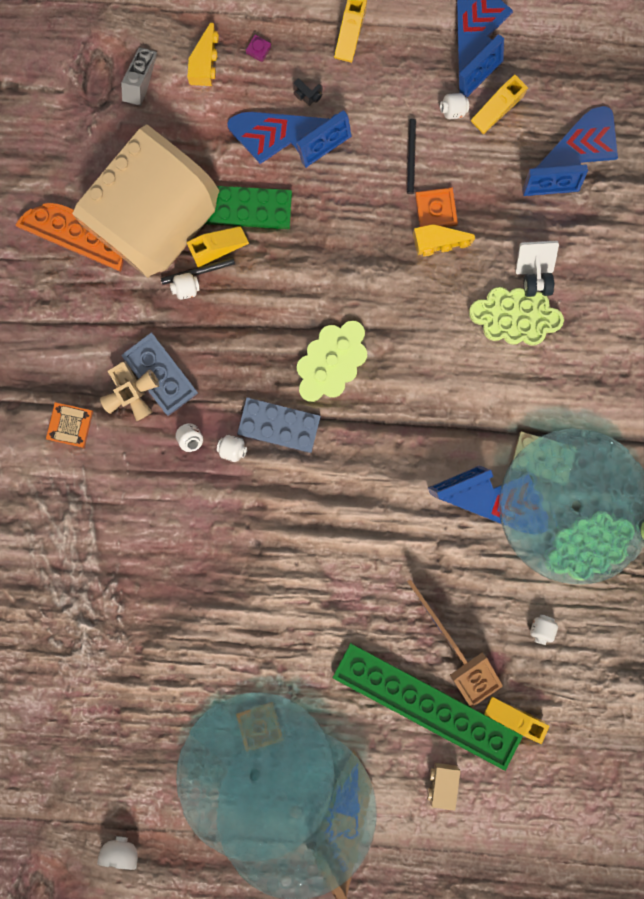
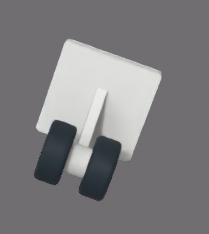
(537, 259)

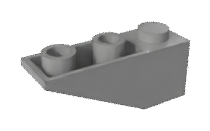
(138, 76)

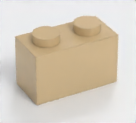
(444, 786)

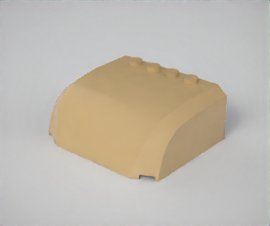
(148, 202)

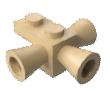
(129, 390)

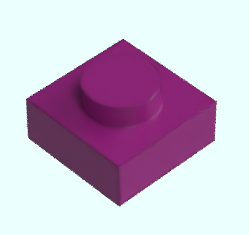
(258, 48)

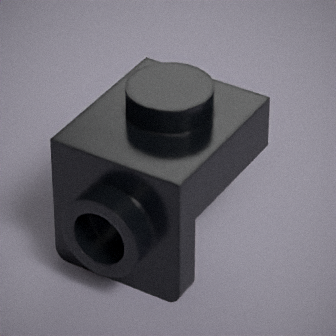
(304, 93)

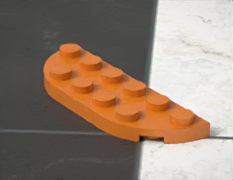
(59, 226)

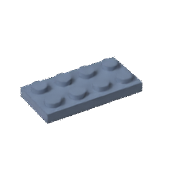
(173, 387)
(278, 425)

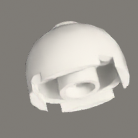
(118, 854)

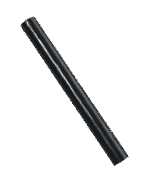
(411, 156)
(200, 270)

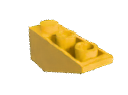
(350, 29)
(202, 59)
(499, 104)
(437, 238)
(216, 244)
(517, 720)

